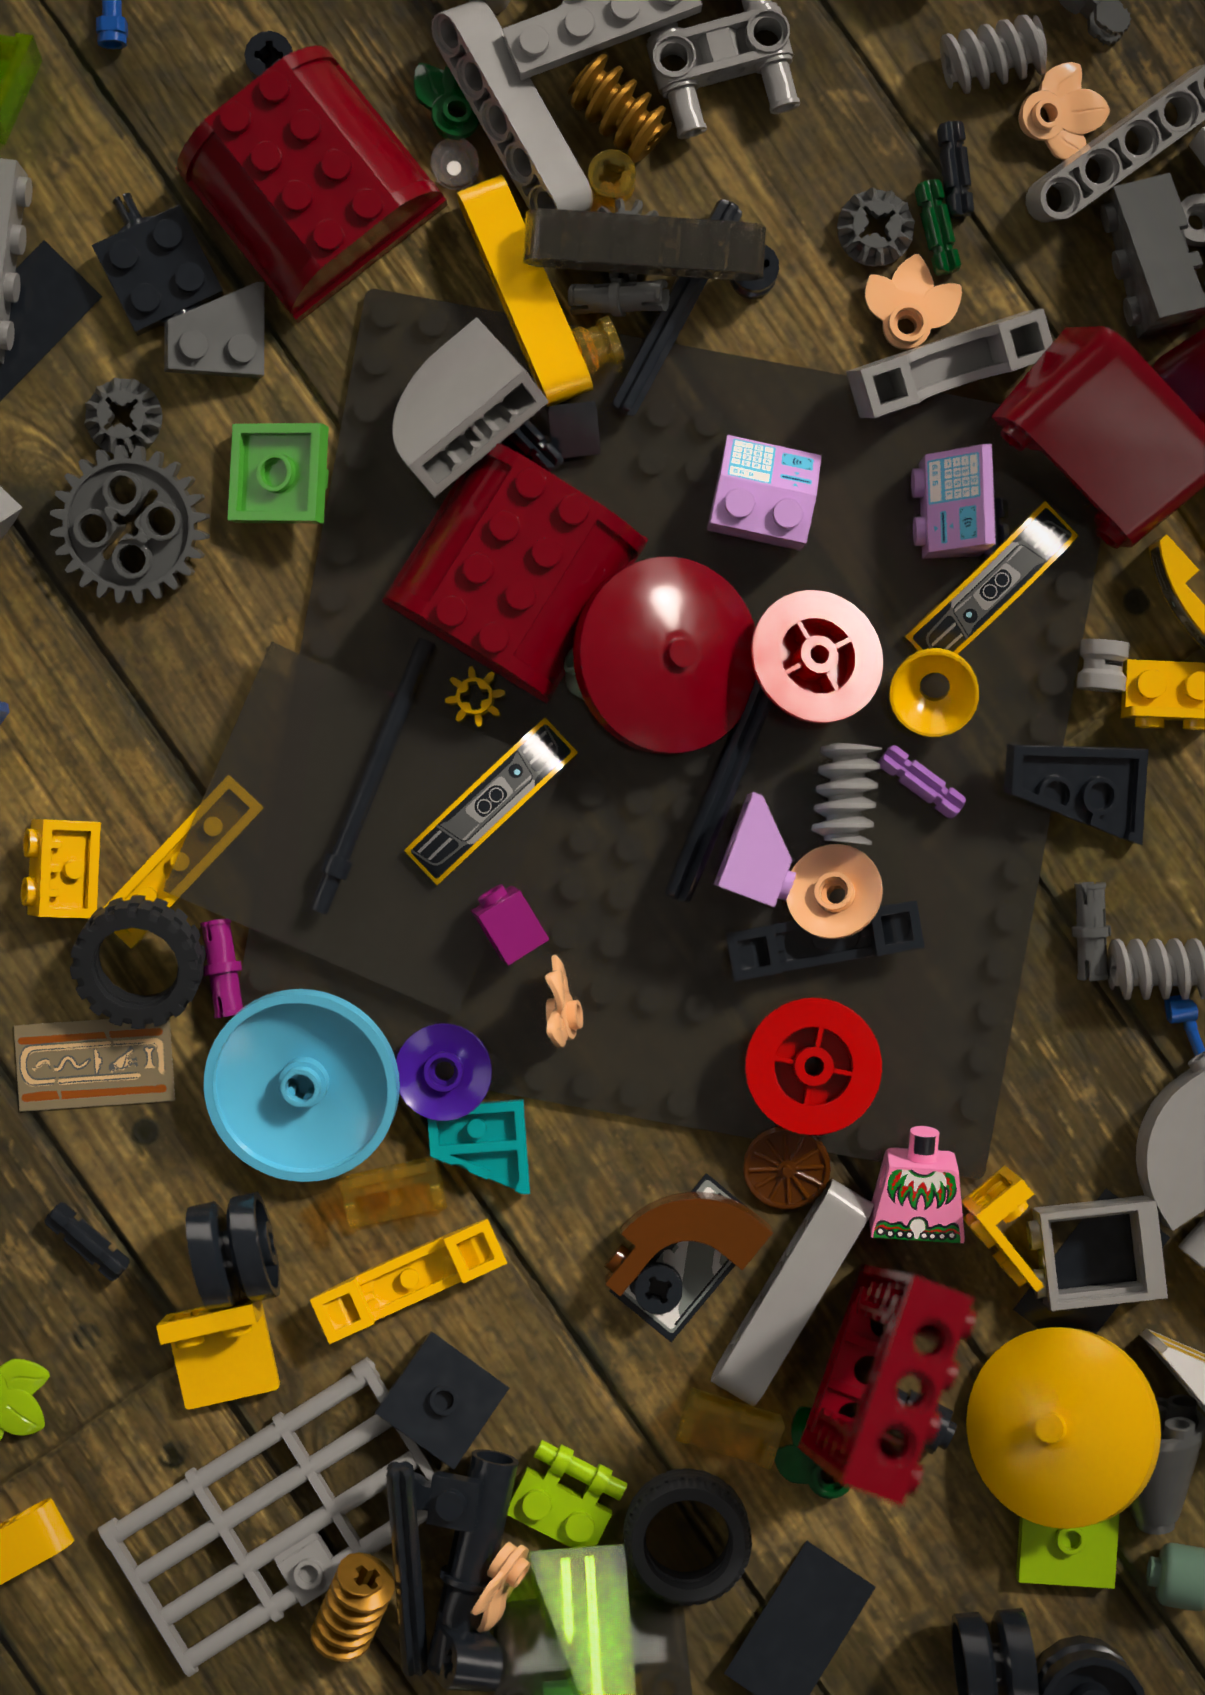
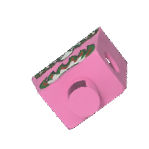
(918, 1192)

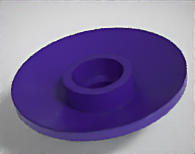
(428, 1092)

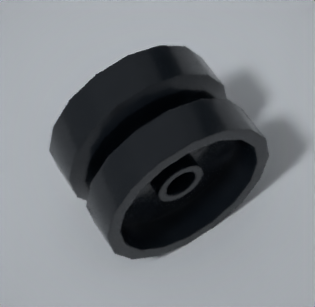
(232, 1251)
(994, 1664)
(1085, 1668)

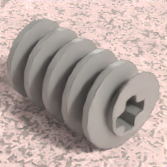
(993, 52)
(845, 793)
(1157, 967)

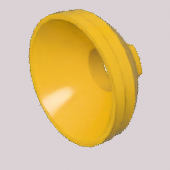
(934, 715)

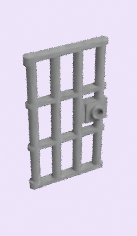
(296, 1550)

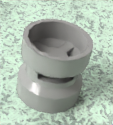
(1103, 665)

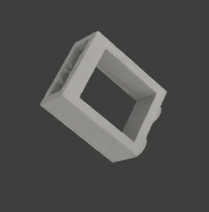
(1146, 1247)

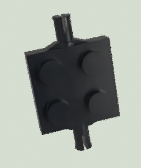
(156, 266)

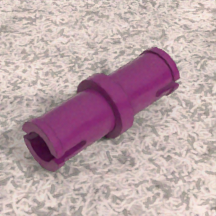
(222, 967)

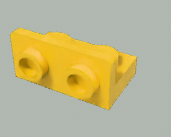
(1164, 692)
(61, 868)

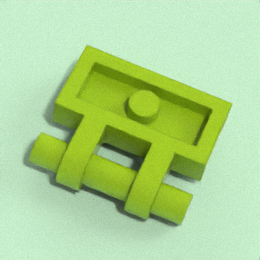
(559, 1510)

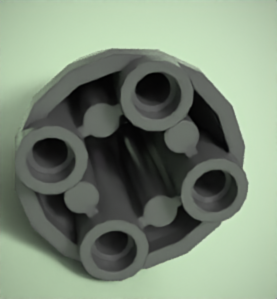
(1180, 1447)

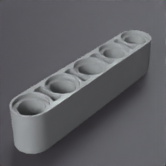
(510, 109)
(1110, 151)
(792, 1292)

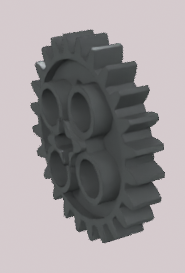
(96, 495)

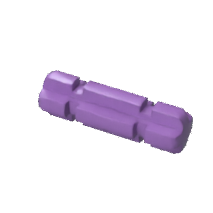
(922, 781)

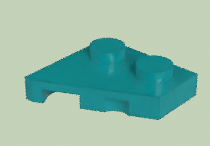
(486, 1143)

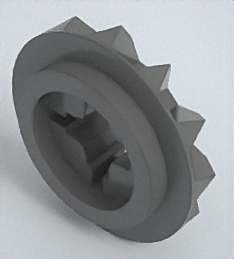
(873, 249)
(145, 416)

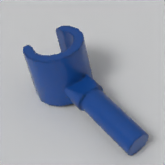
(1186, 1012)

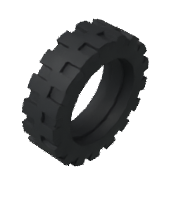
(114, 1001)

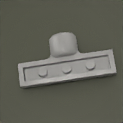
(585, 28)

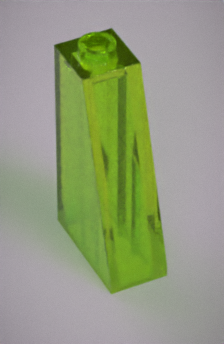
(588, 1615)

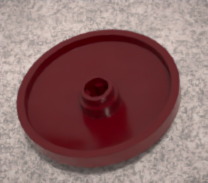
(665, 655)

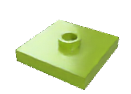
(1068, 1556)

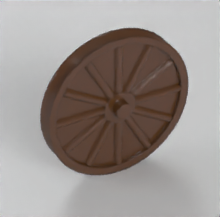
(786, 1168)

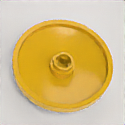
(1063, 1427)

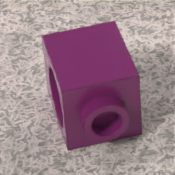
(509, 923)

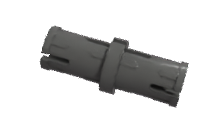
(618, 297)
(1091, 931)

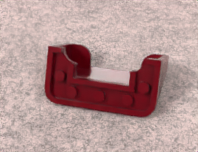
(1109, 431)

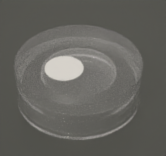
(455, 163)

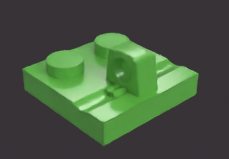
(278, 473)

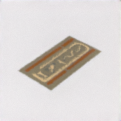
(92, 1064)

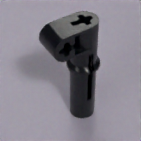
(457, 1652)

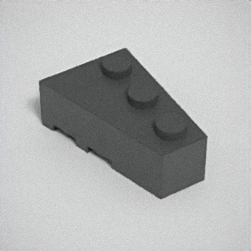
(1153, 255)

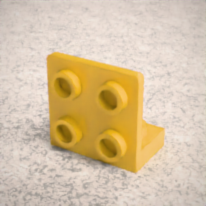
(995, 1200)
(221, 1353)

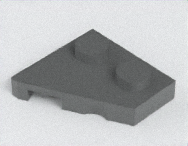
(219, 336)

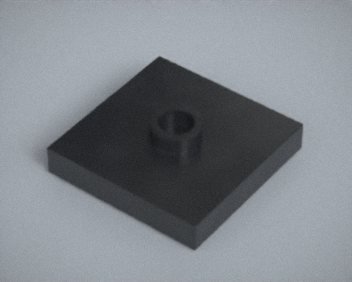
(441, 1400)

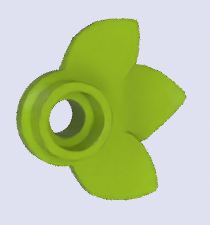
(18, 1408)

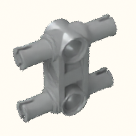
(721, 53)

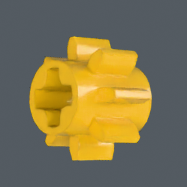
(463, 688)

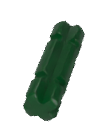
(937, 227)

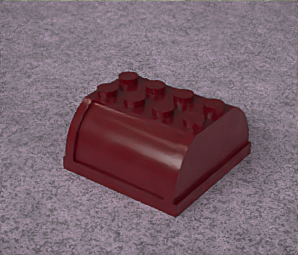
(307, 179)
(512, 568)

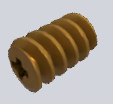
(618, 109)
(352, 1607)

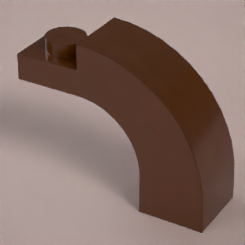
(686, 1217)

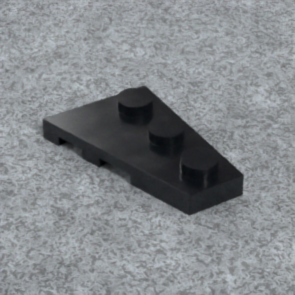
(1083, 783)

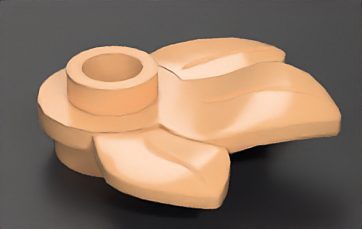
(1069, 111)
(914, 298)
(562, 1012)
(506, 1573)

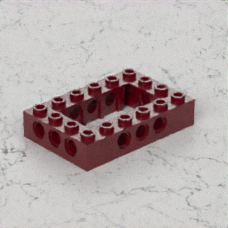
(858, 1448)

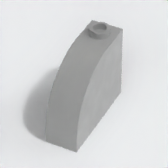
(462, 406)
(1173, 1147)

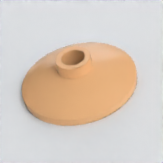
(823, 872)

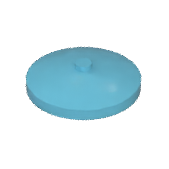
(301, 1085)

